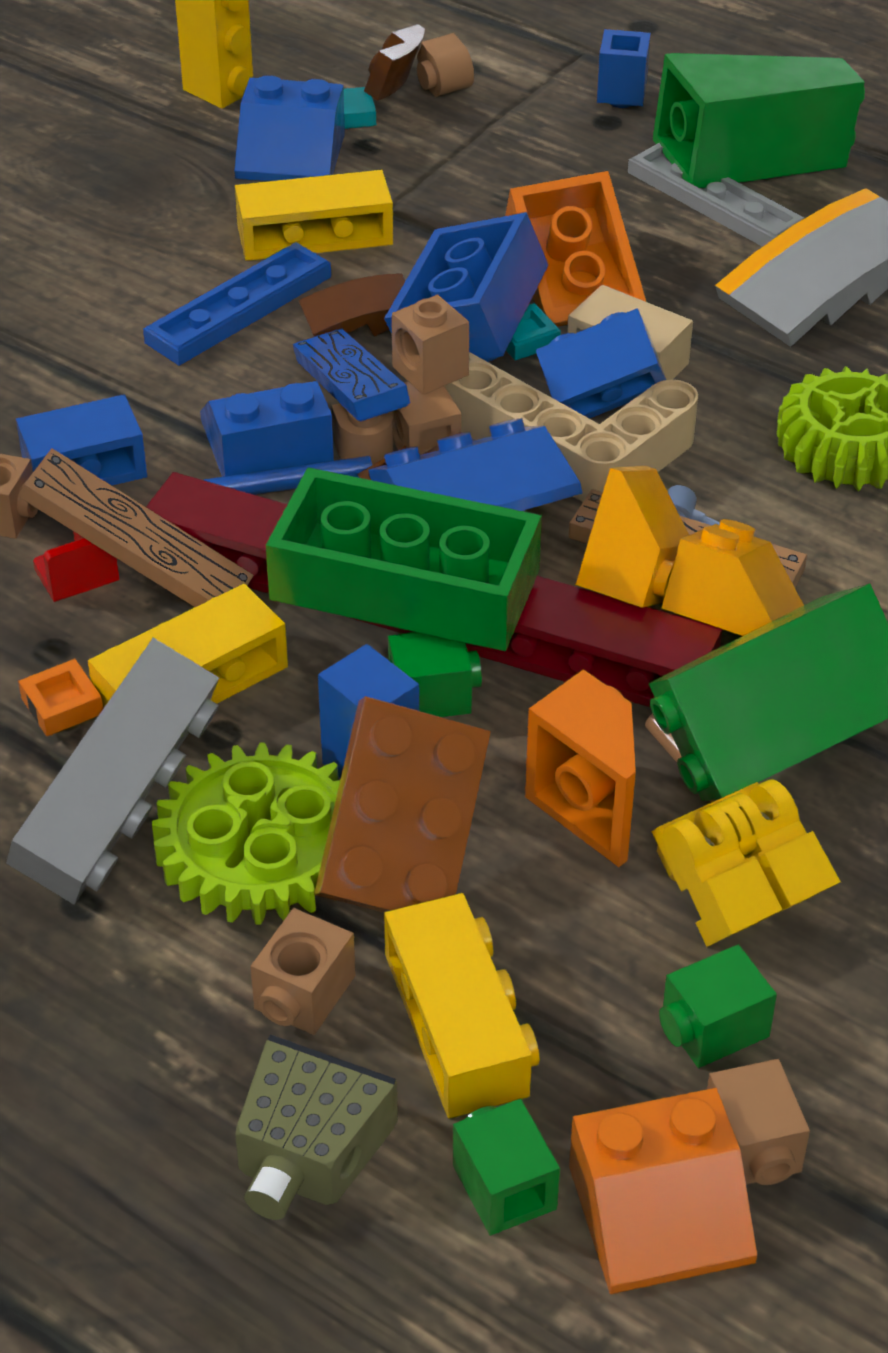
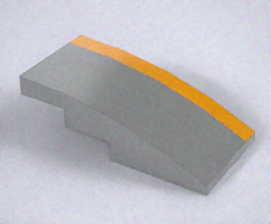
(814, 268)

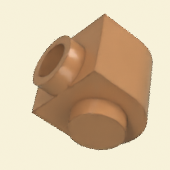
(444, 65)
(363, 438)

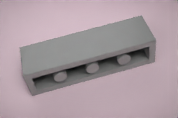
(112, 772)

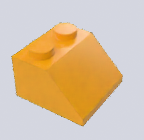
(632, 538)
(729, 579)

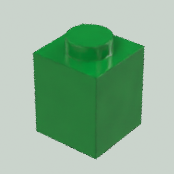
(440, 668)
(717, 1006)
(505, 1166)

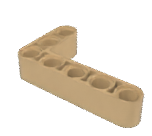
(642, 433)

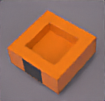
(60, 697)

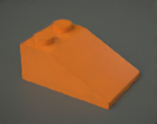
(581, 241)

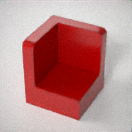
(75, 568)

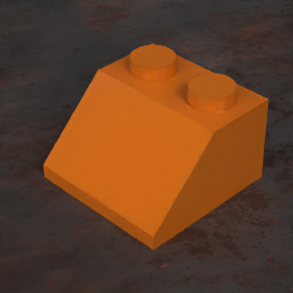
(584, 763)
(662, 1190)

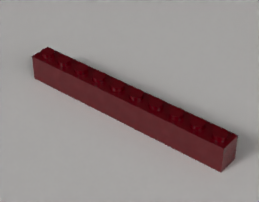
(555, 635)

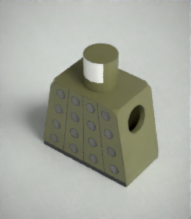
(309, 1126)

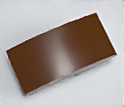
(393, 63)
(353, 304)

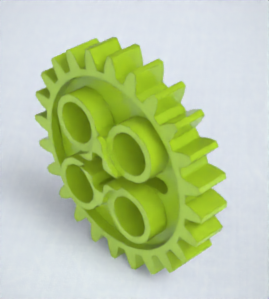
(247, 831)

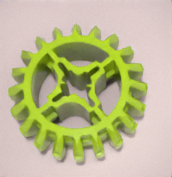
(837, 427)

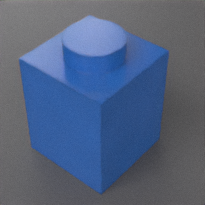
(623, 68)

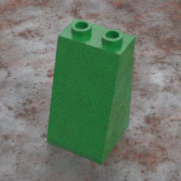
(756, 115)
(777, 693)

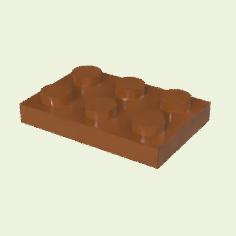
(402, 808)

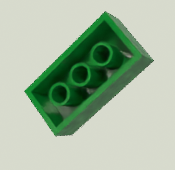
(404, 558)

